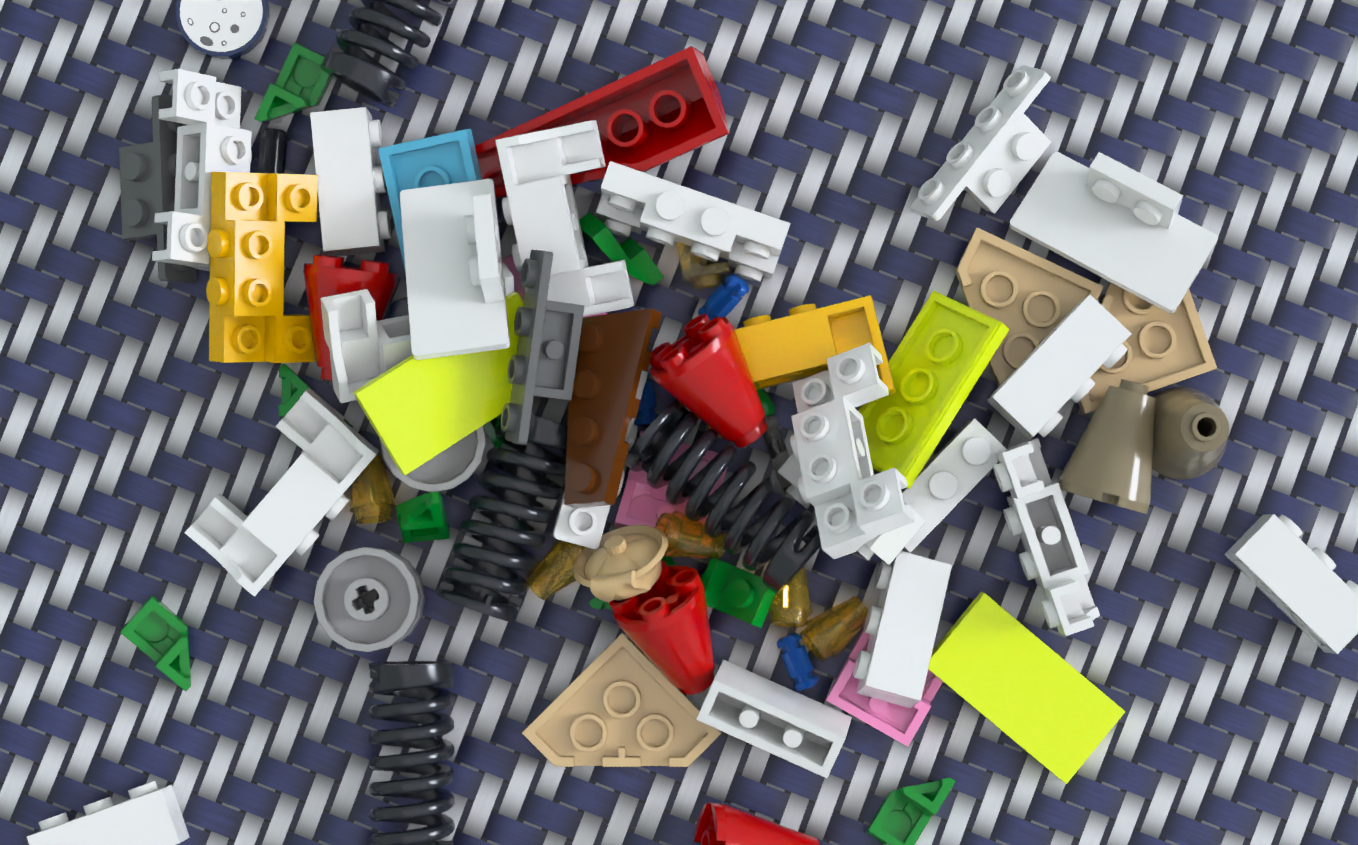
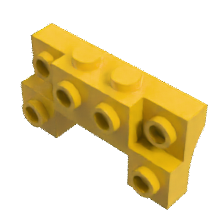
(249, 267)
(802, 342)

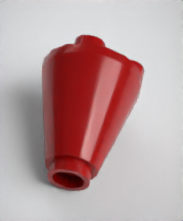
(328, 278)
(712, 379)
(672, 627)

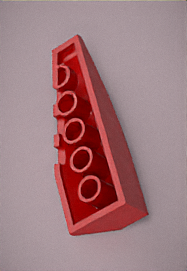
(638, 118)

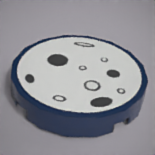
(223, 26)

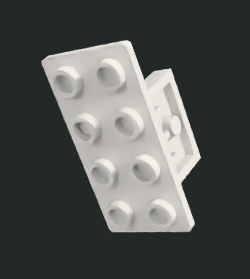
(1116, 227)
(453, 269)

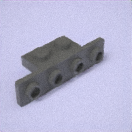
(149, 188)
(545, 349)

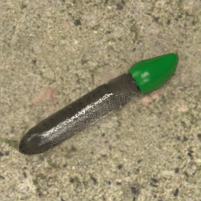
(774, 438)

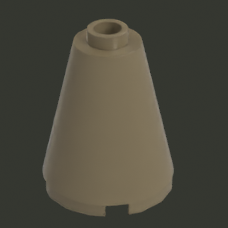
(1187, 433)
(1115, 450)

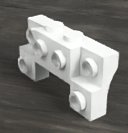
(205, 145)
(683, 215)
(546, 216)
(363, 346)
(836, 458)
(285, 519)
(1048, 537)

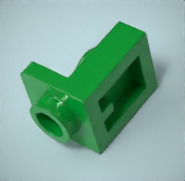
(736, 592)

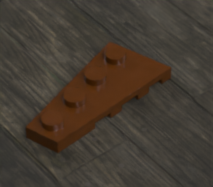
(604, 402)

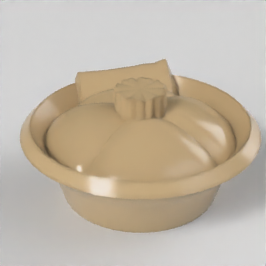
(623, 563)

